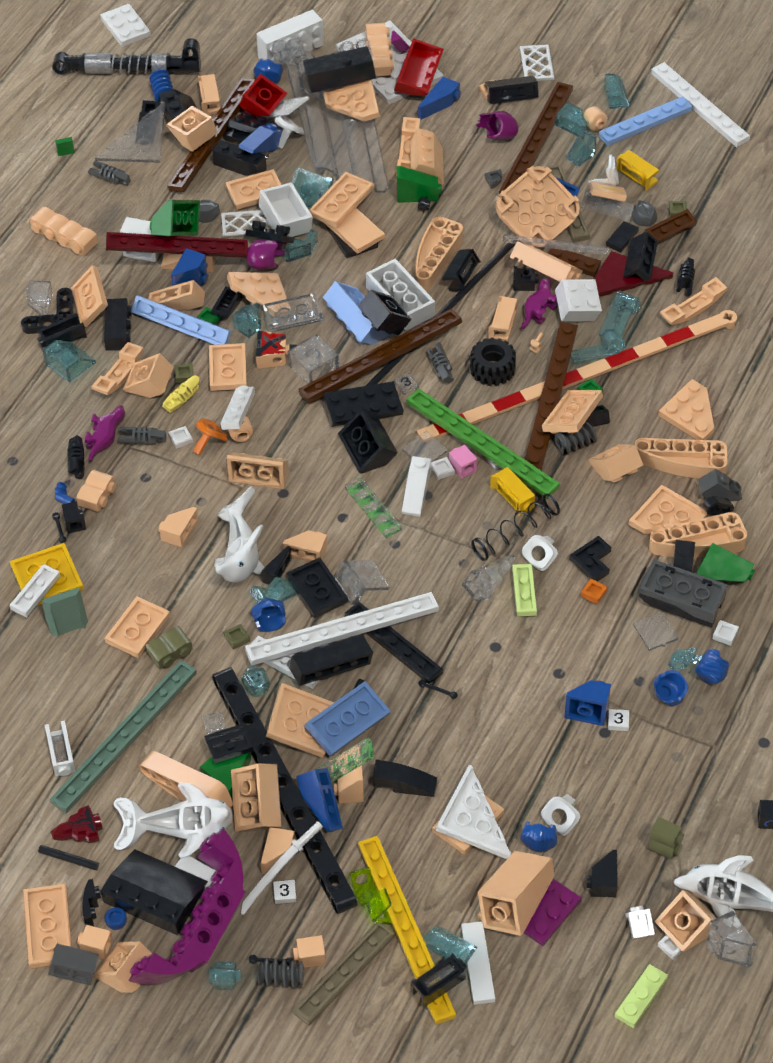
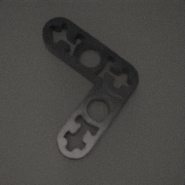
(41, 319)

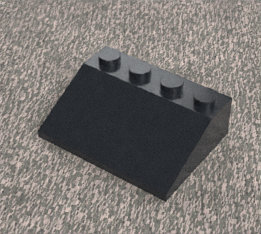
(153, 891)

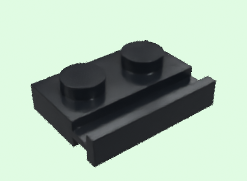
(228, 743)

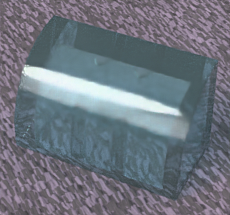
(615, 91)
(445, 943)

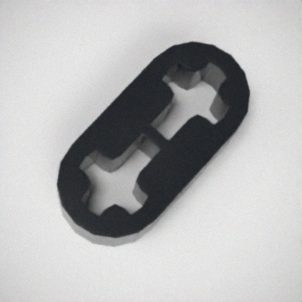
(717, 505)

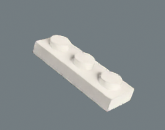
(34, 590)

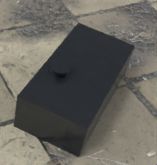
(339, 69)

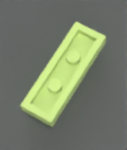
(524, 590)
(641, 996)

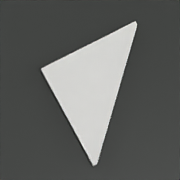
(472, 819)

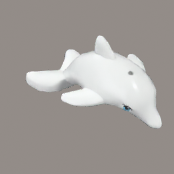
(242, 549)
(189, 819)
(727, 886)

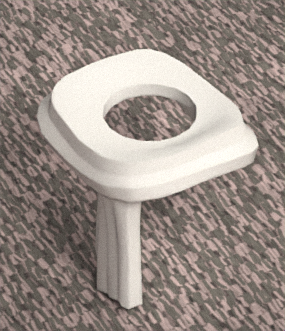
(288, 126)
(611, 173)
(550, 551)
(564, 803)

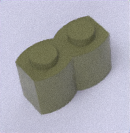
(169, 647)
(666, 838)

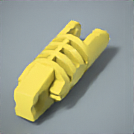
(181, 394)

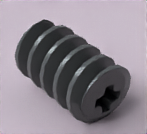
(565, 440)
(281, 973)

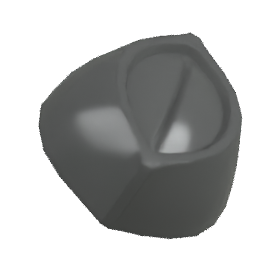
(208, 211)
(644, 214)

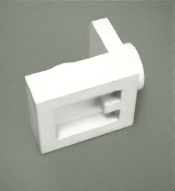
(640, 922)

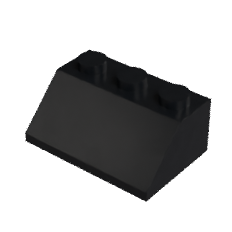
(175, 103)
(367, 441)

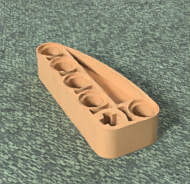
(436, 249)
(683, 456)
(723, 530)
(168, 774)

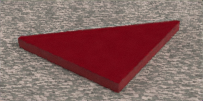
(611, 277)

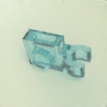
(683, 657)

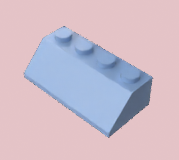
(345, 301)

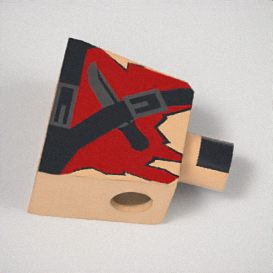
(271, 349)

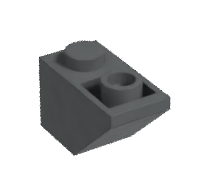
(720, 485)

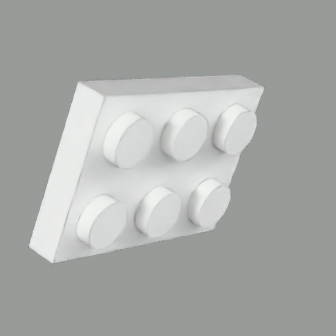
(125, 25)

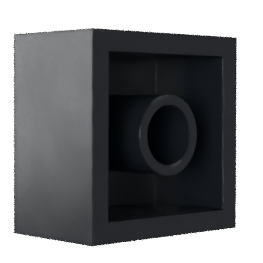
(384, 312)

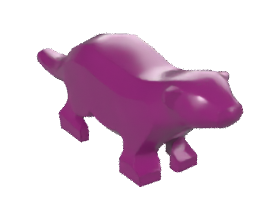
(538, 302)
(105, 431)

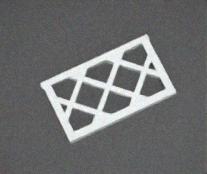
(535, 50)
(287, 106)
(238, 216)

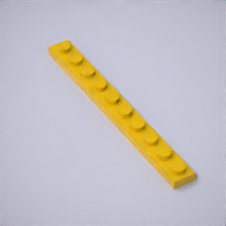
(404, 923)

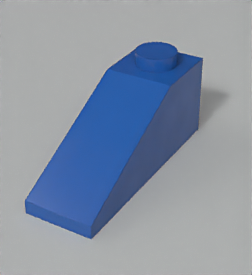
(439, 98)
(262, 139)
(320, 797)

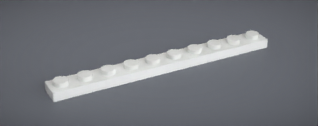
(341, 628)

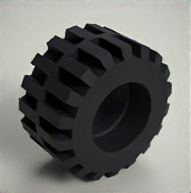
(492, 372)

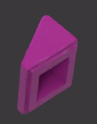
(398, 42)

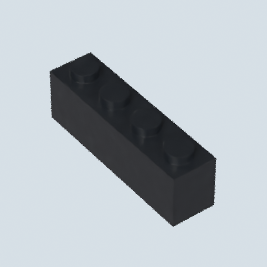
(330, 659)

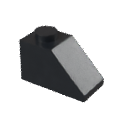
(603, 877)

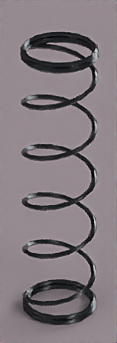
(546, 509)

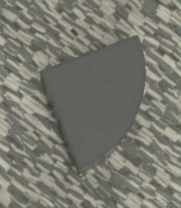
(493, 178)

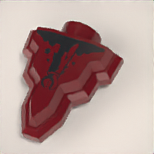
(80, 827)

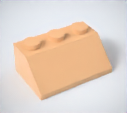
(427, 154)
(257, 470)
(256, 797)

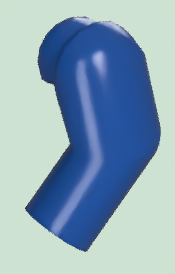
(61, 493)

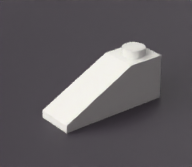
(416, 486)

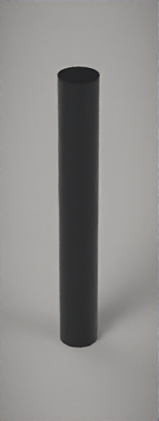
(68, 857)

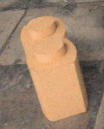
(96, 490)

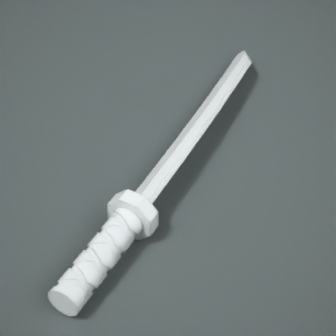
(276, 868)

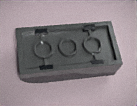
(682, 593)

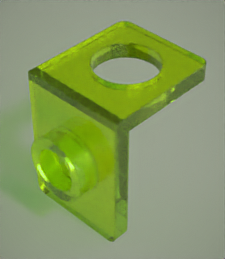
(365, 891)
(378, 906)

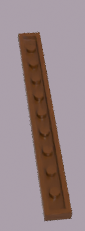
(539, 133)
(197, 157)
(380, 355)
(551, 392)

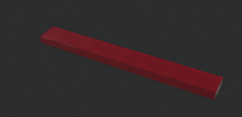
(176, 244)

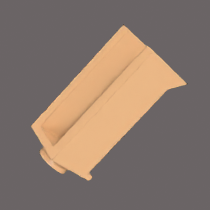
(209, 94)
(503, 318)

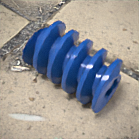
(160, 82)

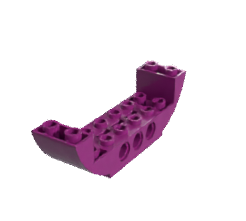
(208, 919)

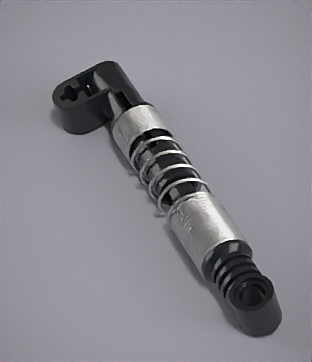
(105, 62)

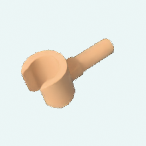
(535, 345)

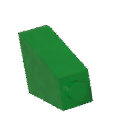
(413, 184)
(725, 566)
(222, 770)

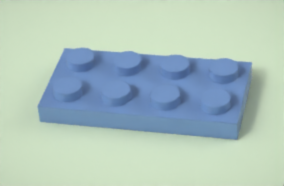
(347, 718)

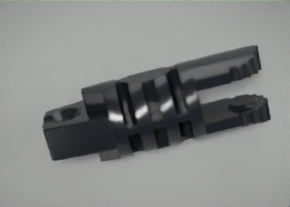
(686, 276)
(76, 457)

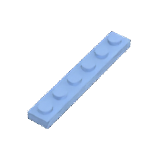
(645, 121)
(180, 321)

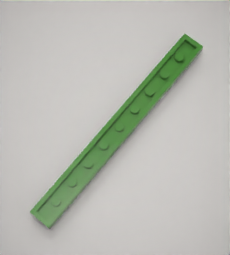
(482, 443)

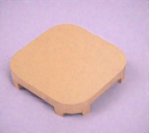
(537, 205)

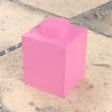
(463, 461)

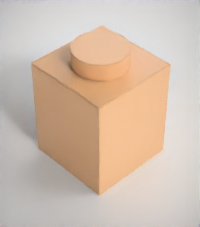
(95, 941)
(310, 951)

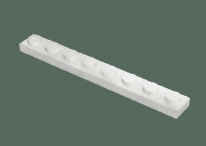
(700, 104)

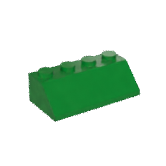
(176, 218)

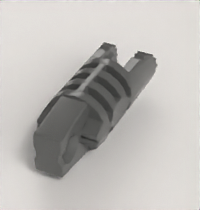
(109, 173)
(441, 363)
(141, 435)

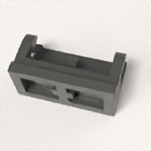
(73, 964)

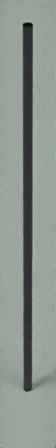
(391, 364)

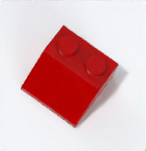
(262, 97)

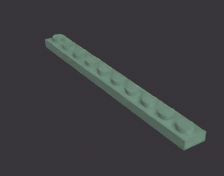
(123, 736)

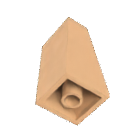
(515, 892)

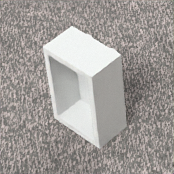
(286, 208)

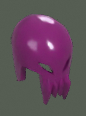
(501, 125)
(262, 254)

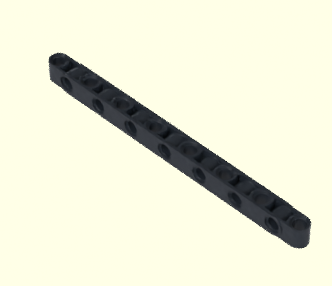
(291, 801)

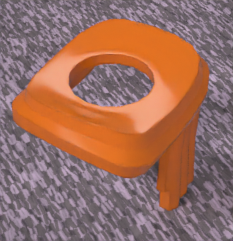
(207, 432)

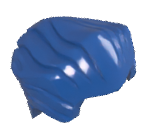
(269, 70)
(269, 615)
(712, 667)
(670, 687)
(539, 837)

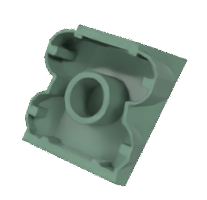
(65, 612)

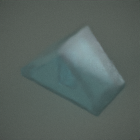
(583, 148)

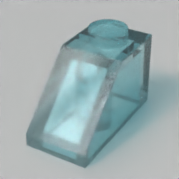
(571, 119)
(247, 319)

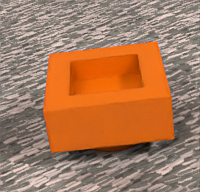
(594, 591)

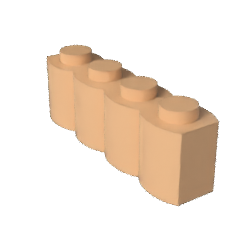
(380, 44)
(64, 231)

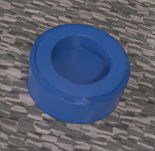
(115, 918)

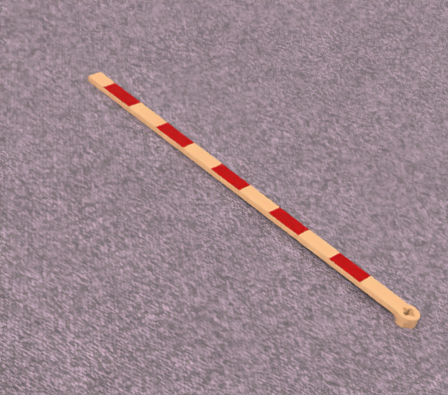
(594, 369)

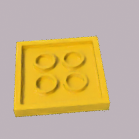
(54, 557)

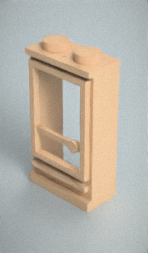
(545, 262)

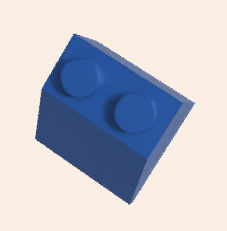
(190, 267)
(588, 702)

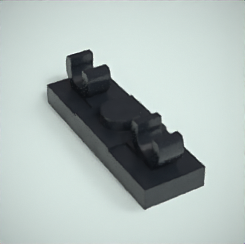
(269, 234)

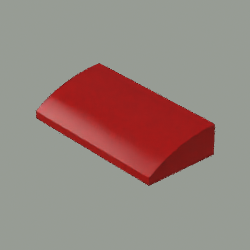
(418, 68)

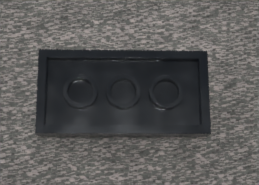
(376, 398)

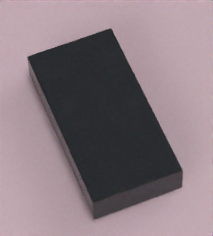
(622, 236)

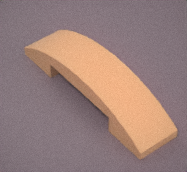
(408, 130)
(696, 304)
(120, 370)

